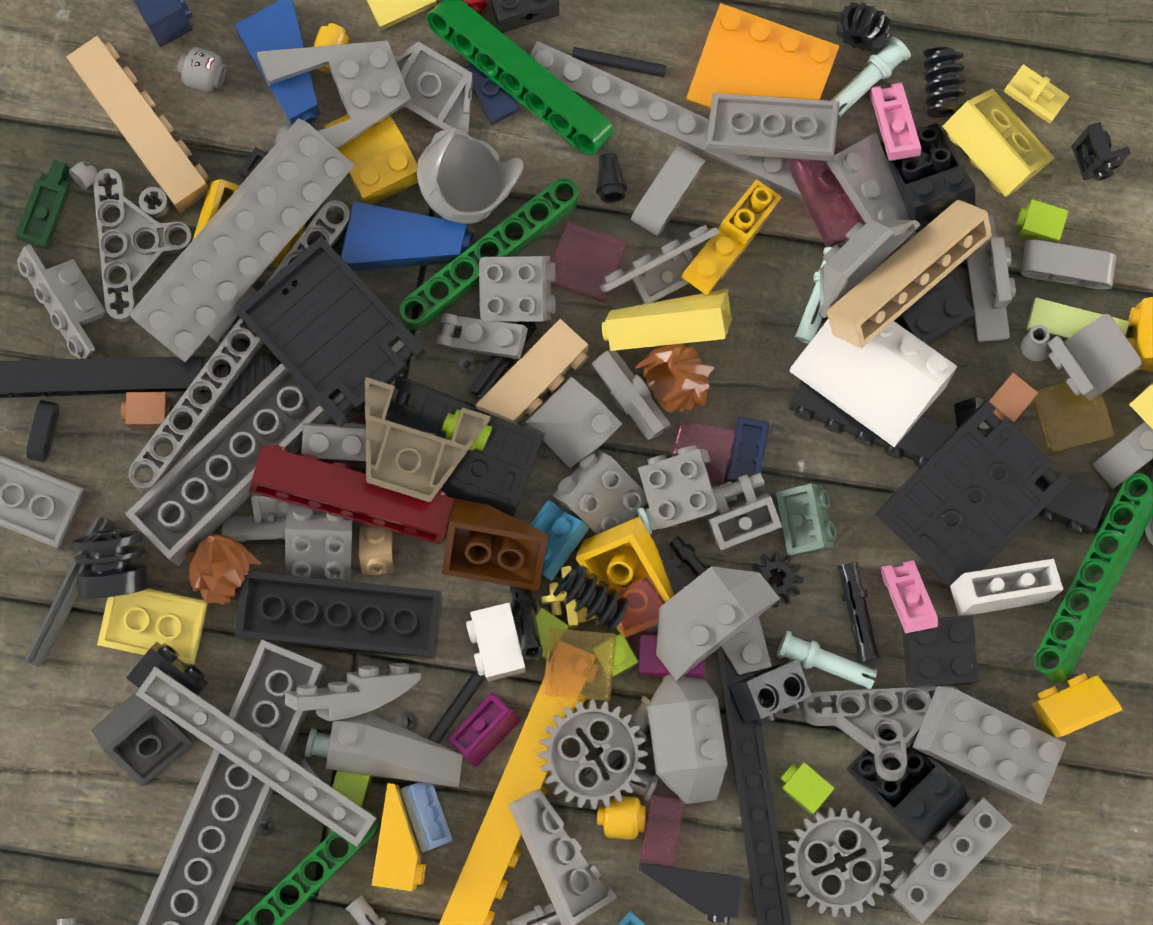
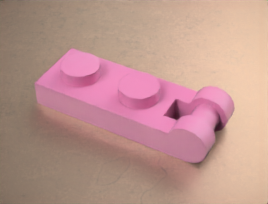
(895, 121)
(909, 597)

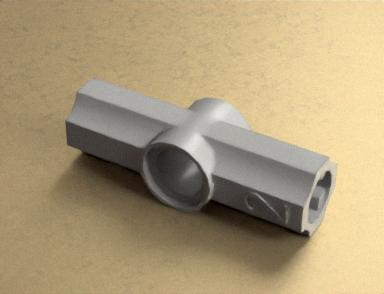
(631, 394)

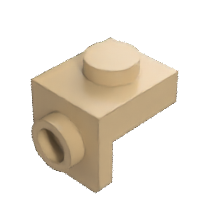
(375, 550)

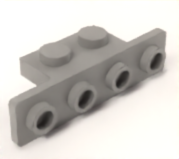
(663, 273)
(991, 287)
(66, 298)
(267, 522)

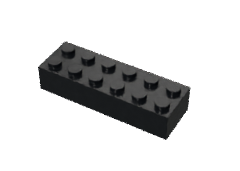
(339, 615)

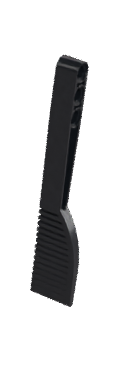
(124, 375)

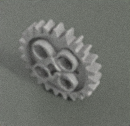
(618, 738)
(850, 890)

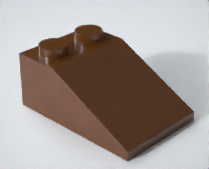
(493, 547)

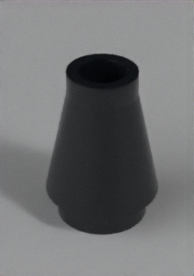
(610, 181)

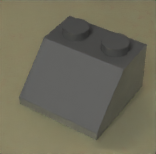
(140, 739)

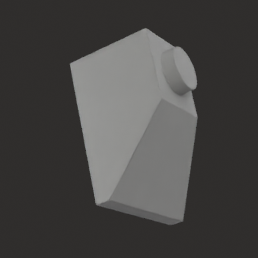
(573, 422)

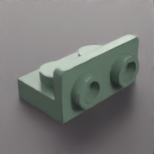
(806, 519)

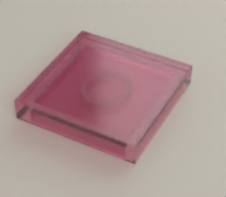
(585, 260)

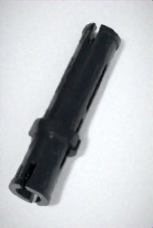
(524, 609)
(858, 611)

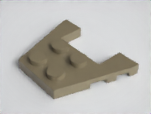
(407, 457)

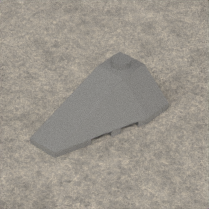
(386, 750)

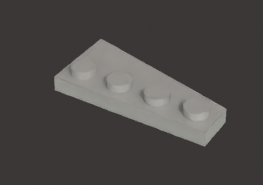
(869, 182)
(564, 871)

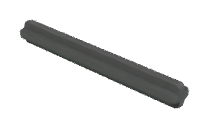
(61, 605)

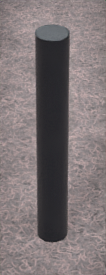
(619, 62)
(456, 707)

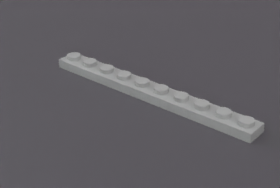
(656, 114)

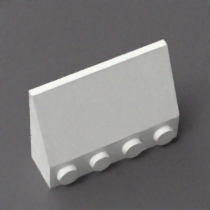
(881, 384)

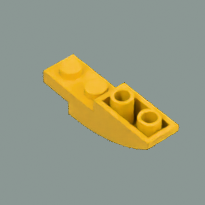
(735, 235)

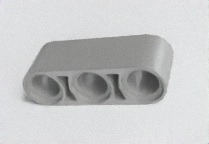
(668, 190)
(1068, 264)

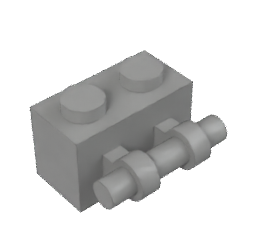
(744, 519)

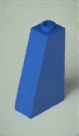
(279, 29)
(397, 238)

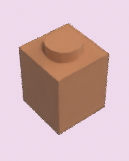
(1012, 398)
(145, 410)

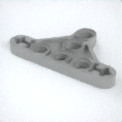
(129, 228)
(868, 721)

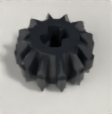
(863, 26)
(785, 571)

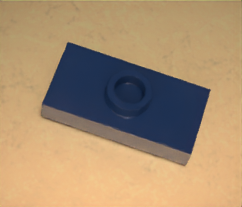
(493, 99)
(748, 448)

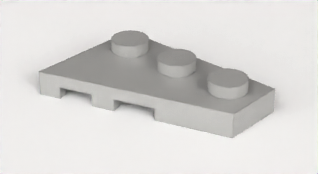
(748, 649)

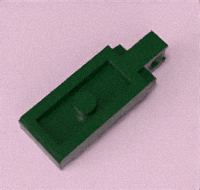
(44, 206)

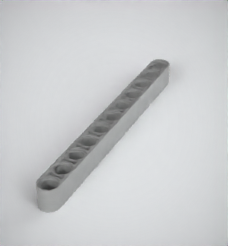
(224, 355)

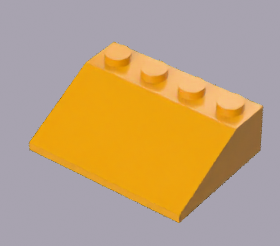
(759, 59)

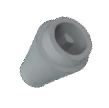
(1035, 345)

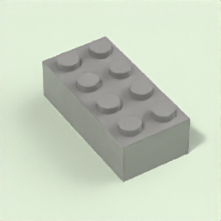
(989, 745)

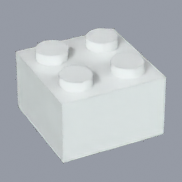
(497, 642)

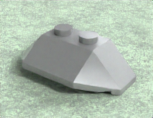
(859, 257)
(709, 615)
(688, 738)

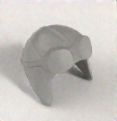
(464, 176)

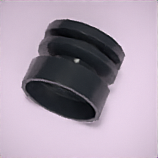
(110, 564)

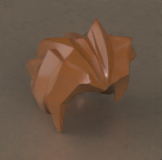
(676, 377)
(219, 568)

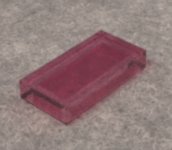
(662, 830)

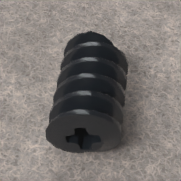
(943, 81)
(593, 597)

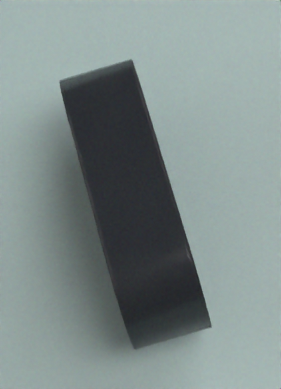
(42, 431)

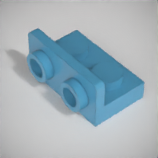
(563, 537)

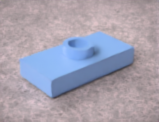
(426, 815)

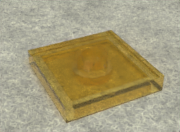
(1071, 419)
(579, 664)

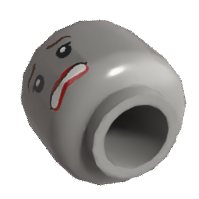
(202, 70)

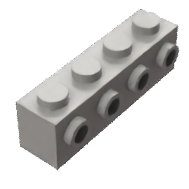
(949, 859)

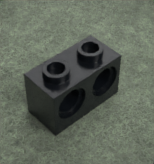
(770, 688)

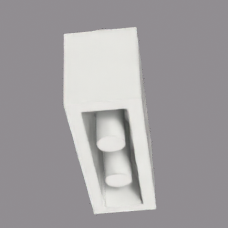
(1006, 587)

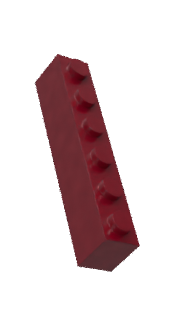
(346, 494)

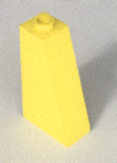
(669, 322)

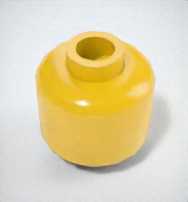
(622, 818)

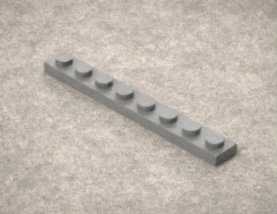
(256, 756)

